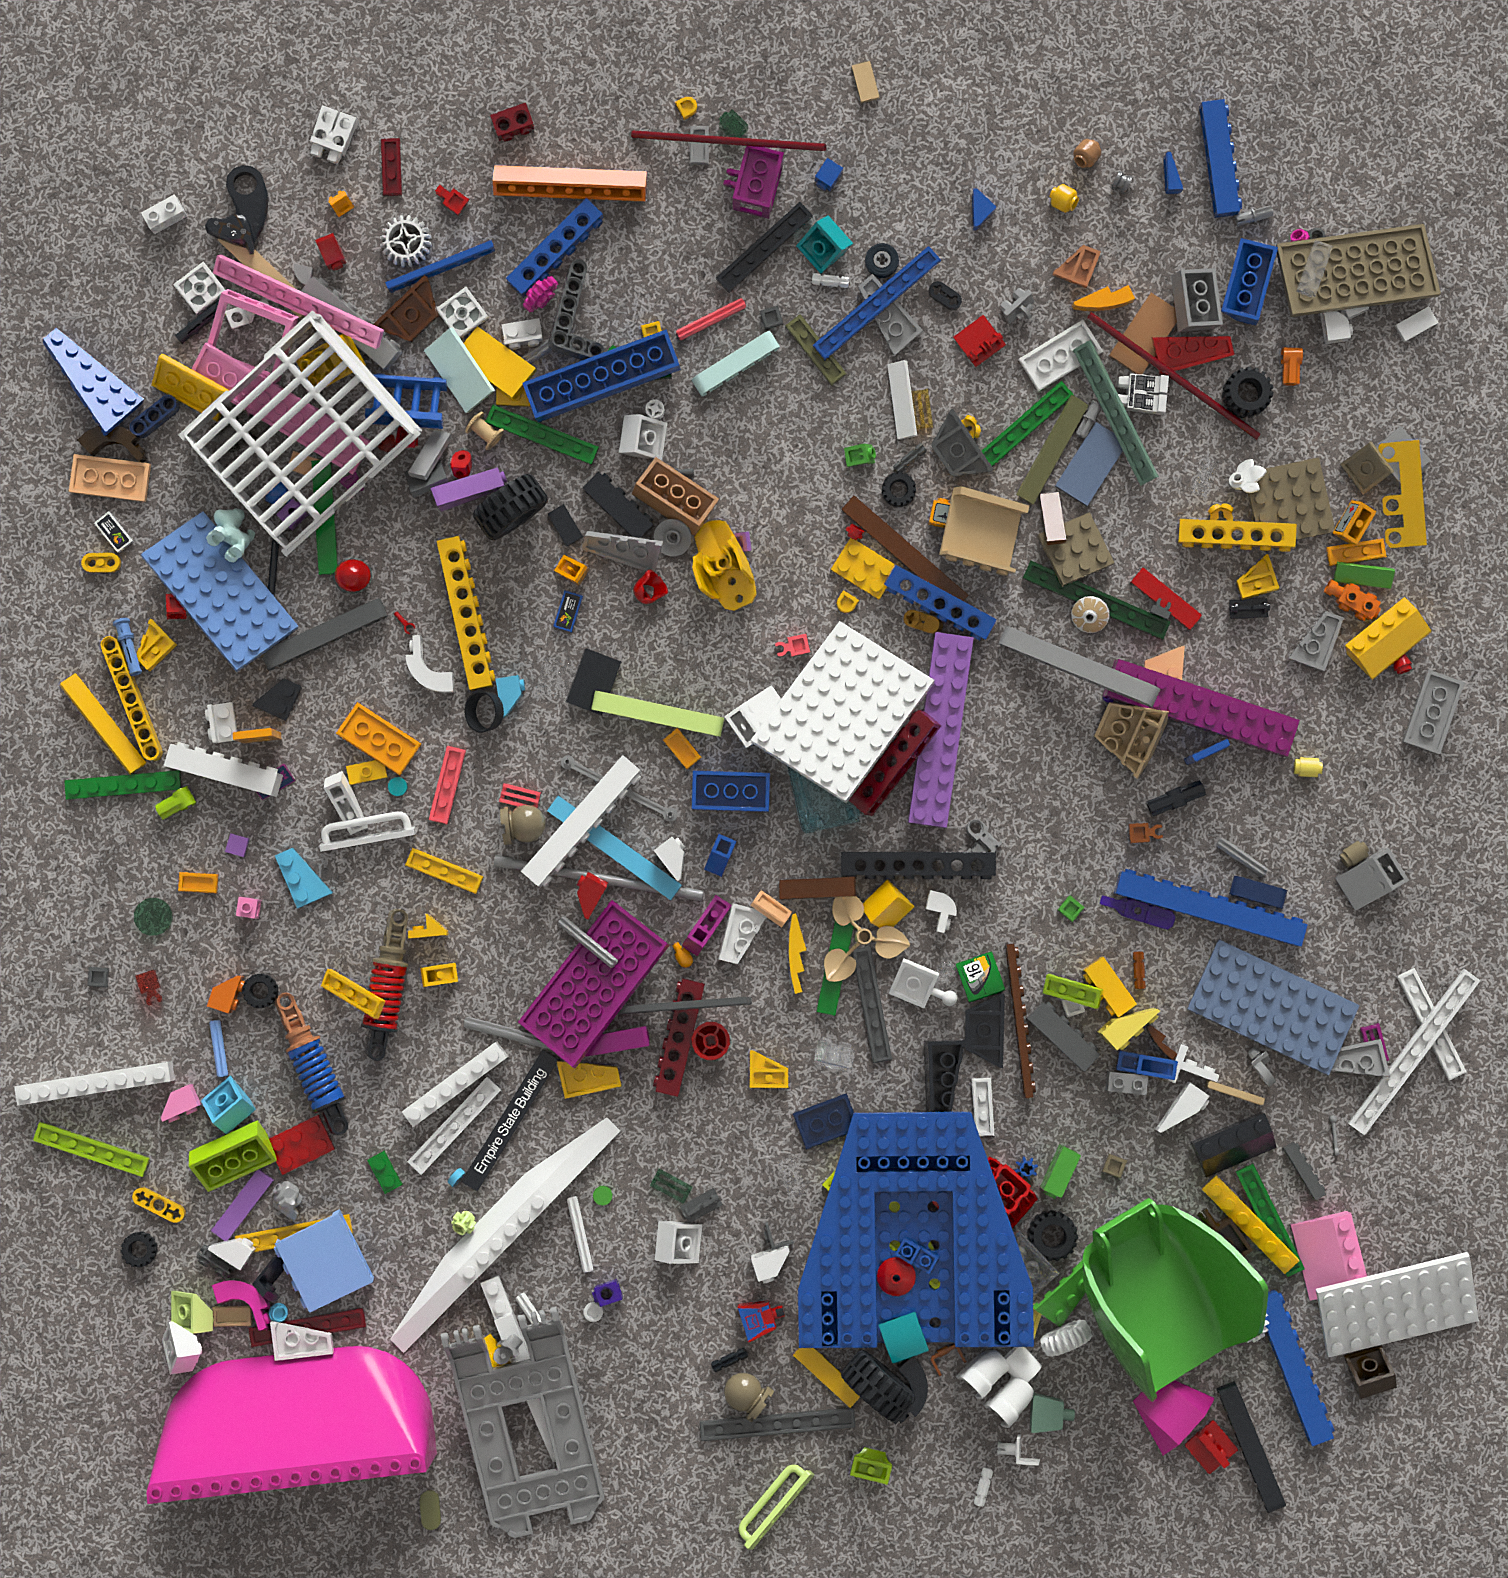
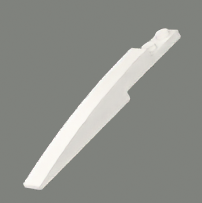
(506, 1326)

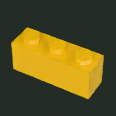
(1114, 992)

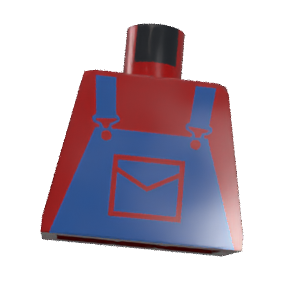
(759, 1318)

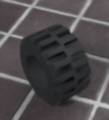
(1240, 406)
(1049, 1218)

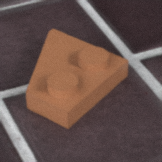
(1079, 266)

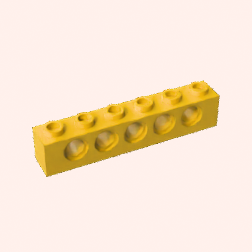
(1286, 530)

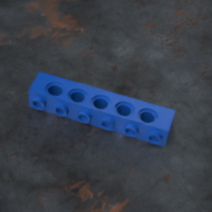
(585, 210)
(985, 621)

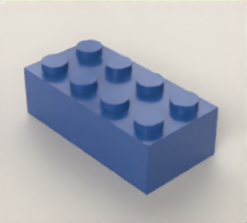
(730, 791)

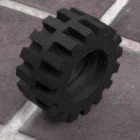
(898, 501)
(248, 990)
(127, 1249)

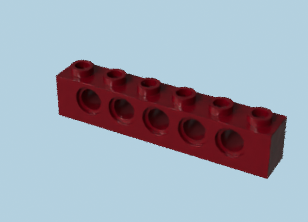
(904, 759)
(672, 1087)

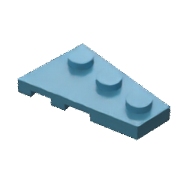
(301, 879)

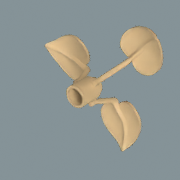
(889, 940)

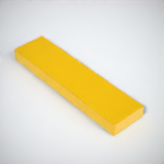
(444, 870)
(353, 993)
(826, 1373)

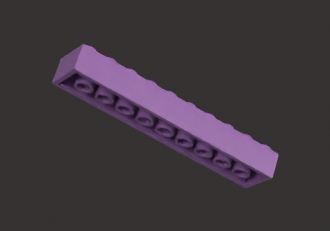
(945, 705)

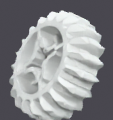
(413, 240)
(1066, 1338)

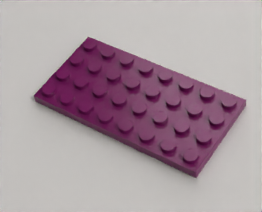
(588, 992)

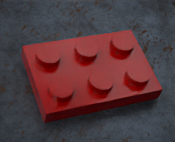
(301, 1144)

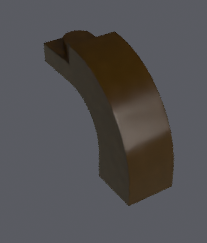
(95, 441)

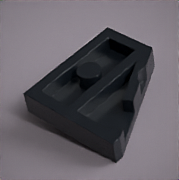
(279, 699)

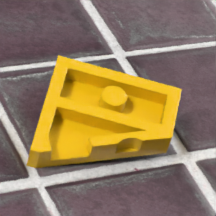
(1258, 580)
(154, 646)

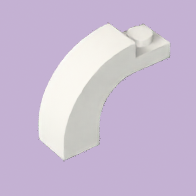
(432, 680)

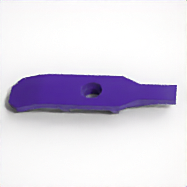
(1149, 914)

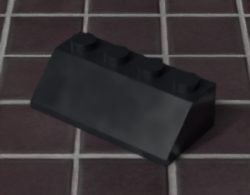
(1234, 1144)

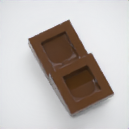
(1157, 1037)

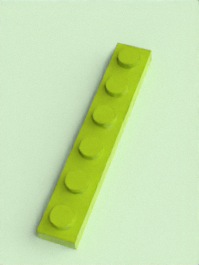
(91, 1149)

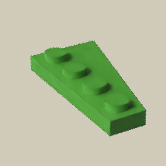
(1064, 1298)

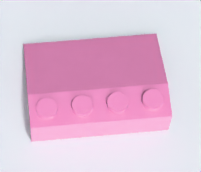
(1328, 1251)

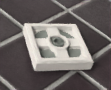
(199, 288)
(462, 312)

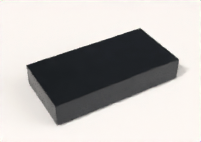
(565, 525)

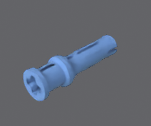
(126, 638)

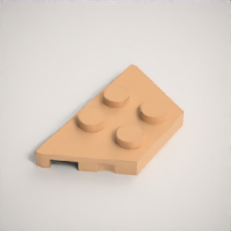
(1168, 663)

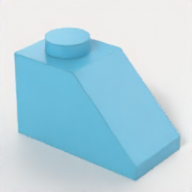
(510, 692)

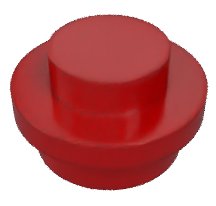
(854, 532)

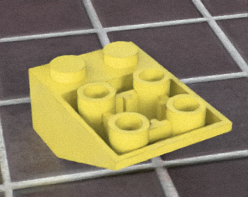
(1120, 1030)

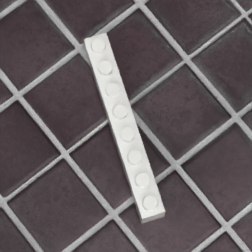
(581, 821)
(94, 1083)

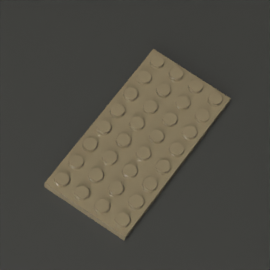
(1362, 270)

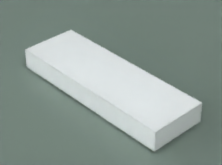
(983, 1106)

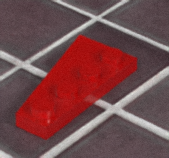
(1191, 351)

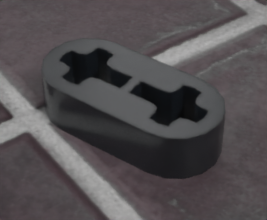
(942, 299)

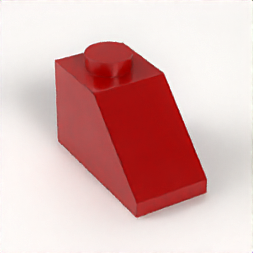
(331, 251)
(590, 892)

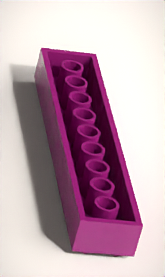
(1213, 711)

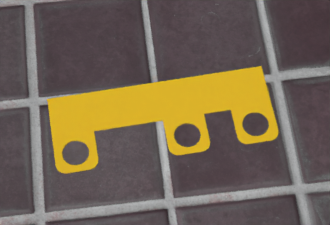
(1411, 498)

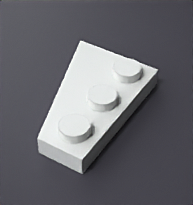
(739, 932)
(299, 1342)

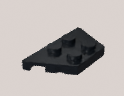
(986, 1030)

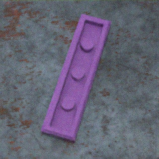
(242, 1205)

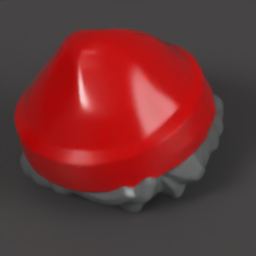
(352, 575)

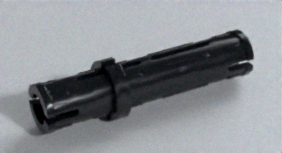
(192, 326)

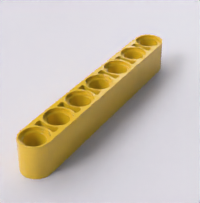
(138, 706)

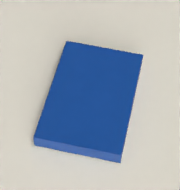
(1207, 752)

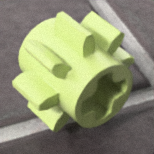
(463, 1222)

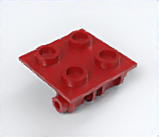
(979, 340)

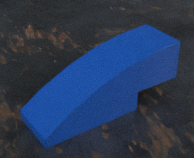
(1146, 1065)

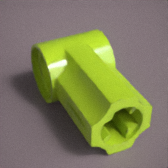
(177, 802)

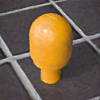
(682, 956)

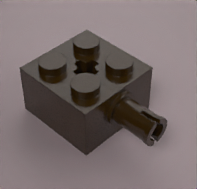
(1227, 1230)

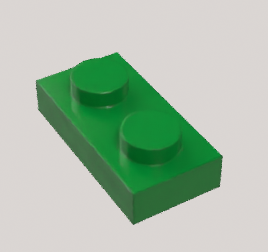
(384, 1172)

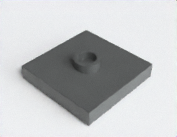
(420, 486)

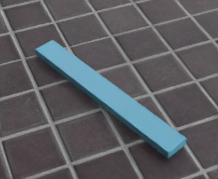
(622, 853)

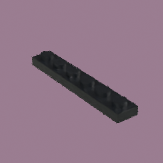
(764, 247)

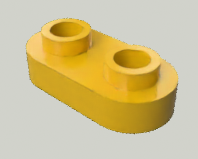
(101, 562)

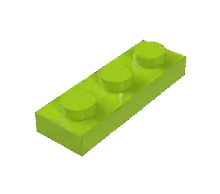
(1072, 991)

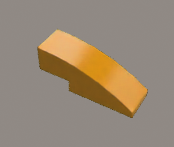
(1105, 300)

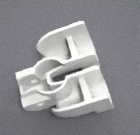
(990, 1367)

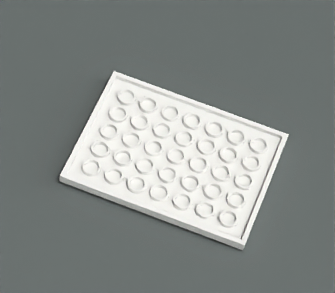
(842, 711)

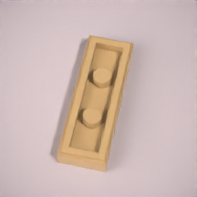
(1234, 1092)

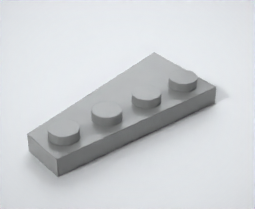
(894, 322)

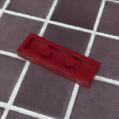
(391, 167)

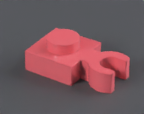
(796, 646)

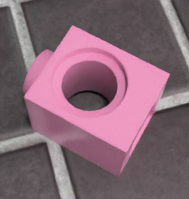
(248, 907)

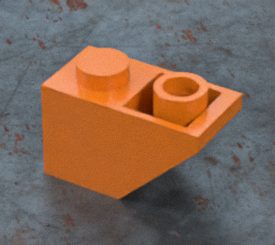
(225, 995)

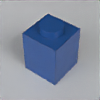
(828, 175)

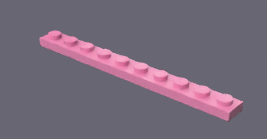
(297, 300)

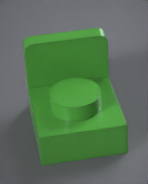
(860, 455)

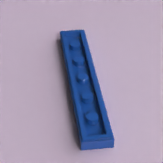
(440, 266)

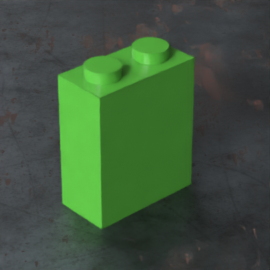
(1059, 1172)

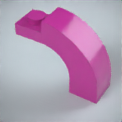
(237, 1290)

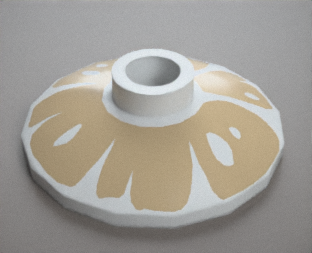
(1093, 606)

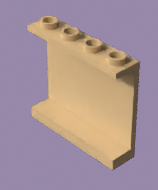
(981, 530)

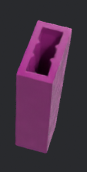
(621, 1040)

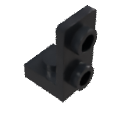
(267, 1277)

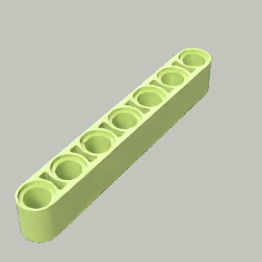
(657, 713)

